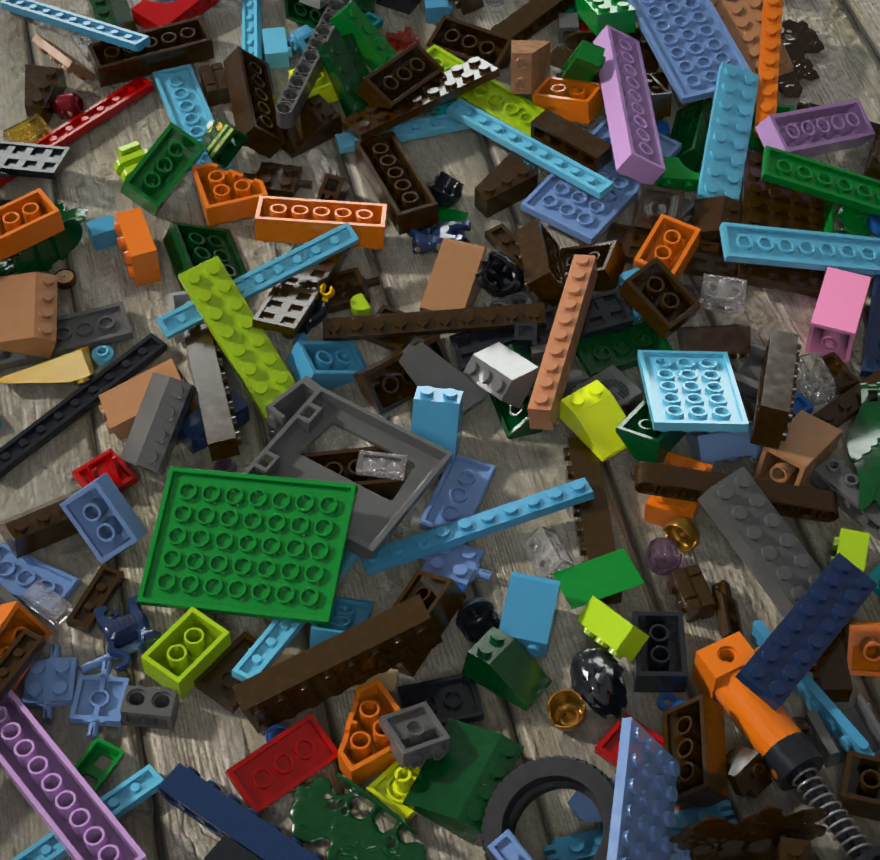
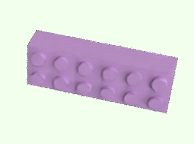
(817, 129)

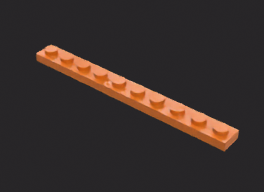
(768, 60)

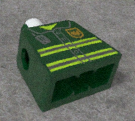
(223, 141)

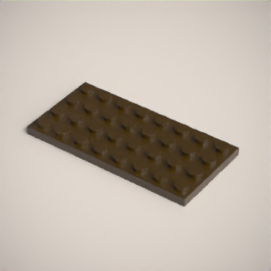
(782, 208)

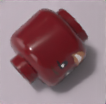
(68, 105)

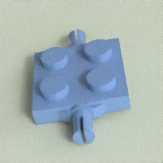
(458, 563)
(51, 683)
(98, 700)

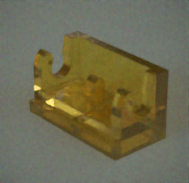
(26, 129)

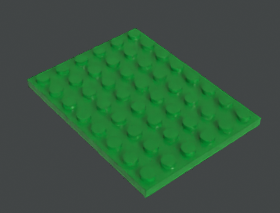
(249, 545)

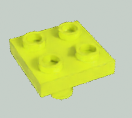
(393, 787)

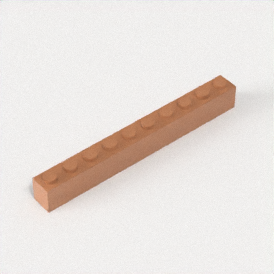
(562, 343)

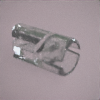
(320, 164)

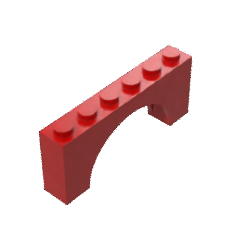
(155, 14)

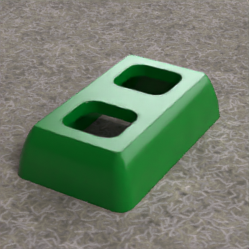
(99, 747)

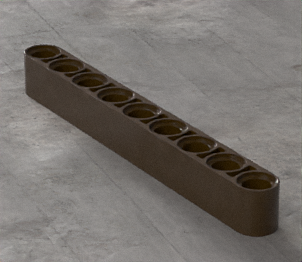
(691, 483)

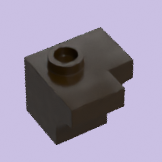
(747, 771)

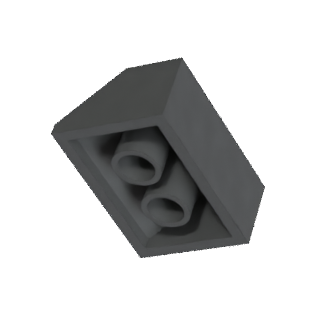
(502, 373)

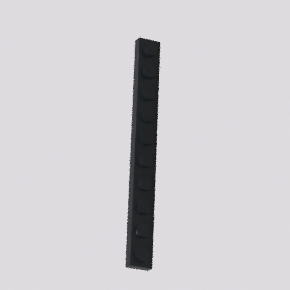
(79, 402)

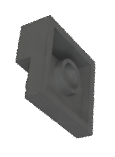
(415, 735)

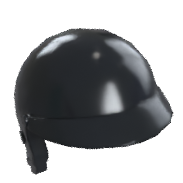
(445, 190)
(476, 618)

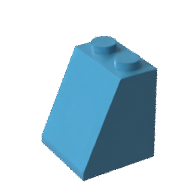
(439, 416)
(531, 612)

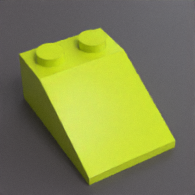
(593, 418)

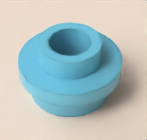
(102, 355)

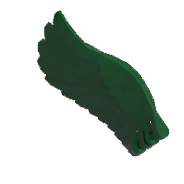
(864, 447)

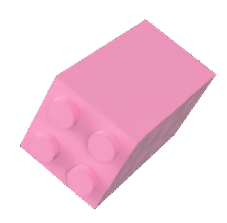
(838, 313)

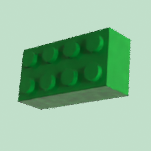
(600, 13)
(162, 169)

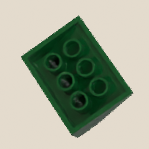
(194, 244)
(461, 783)

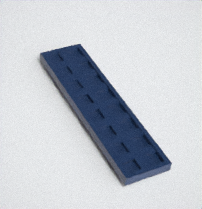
(806, 631)

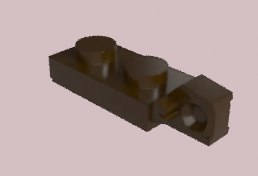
(726, 609)

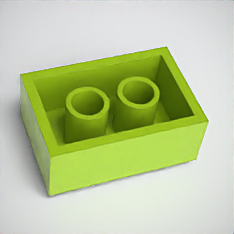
(185, 651)

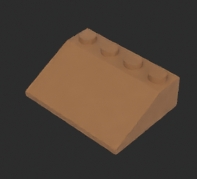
(28, 313)

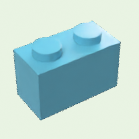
(276, 47)

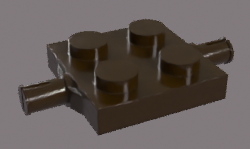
(280, 179)
(346, 285)

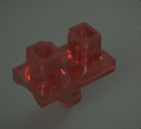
(402, 40)

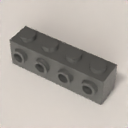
(837, 477)

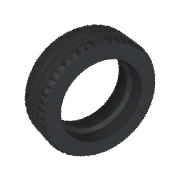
(538, 778)

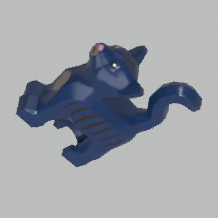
(453, 230)
(125, 629)

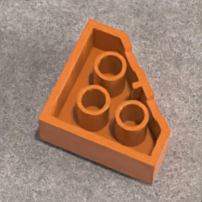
(226, 194)
(364, 744)

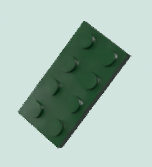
(618, 348)

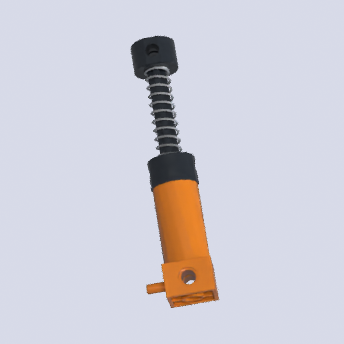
(783, 746)

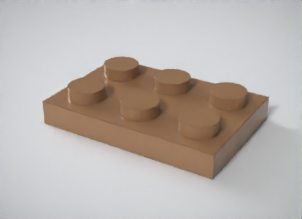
(58, 55)

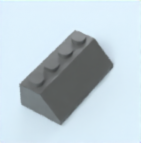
(158, 423)

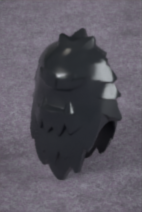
(500, 275)
(599, 681)

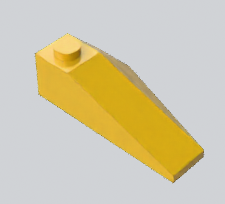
(63, 369)

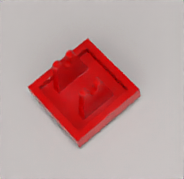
(106, 462)

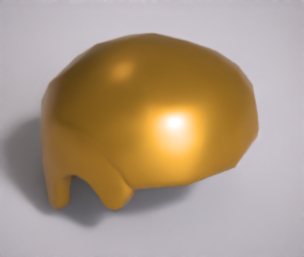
(684, 533)
(566, 710)

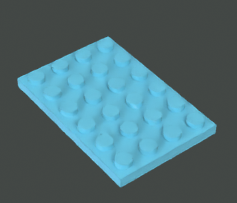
(691, 391)

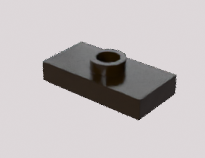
(841, 374)

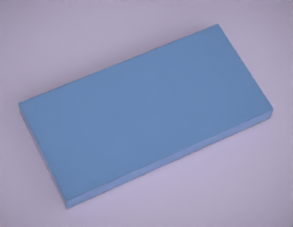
(458, 492)
(21, 573)

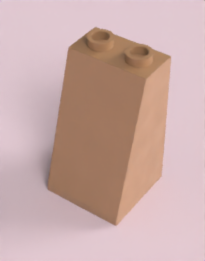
(529, 65)
(453, 276)
(123, 401)
(805, 447)

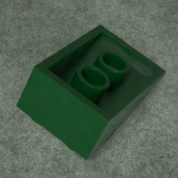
(505, 669)

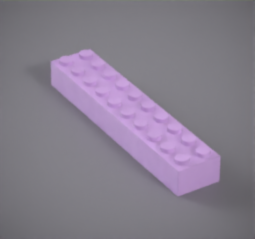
(629, 108)
(58, 790)

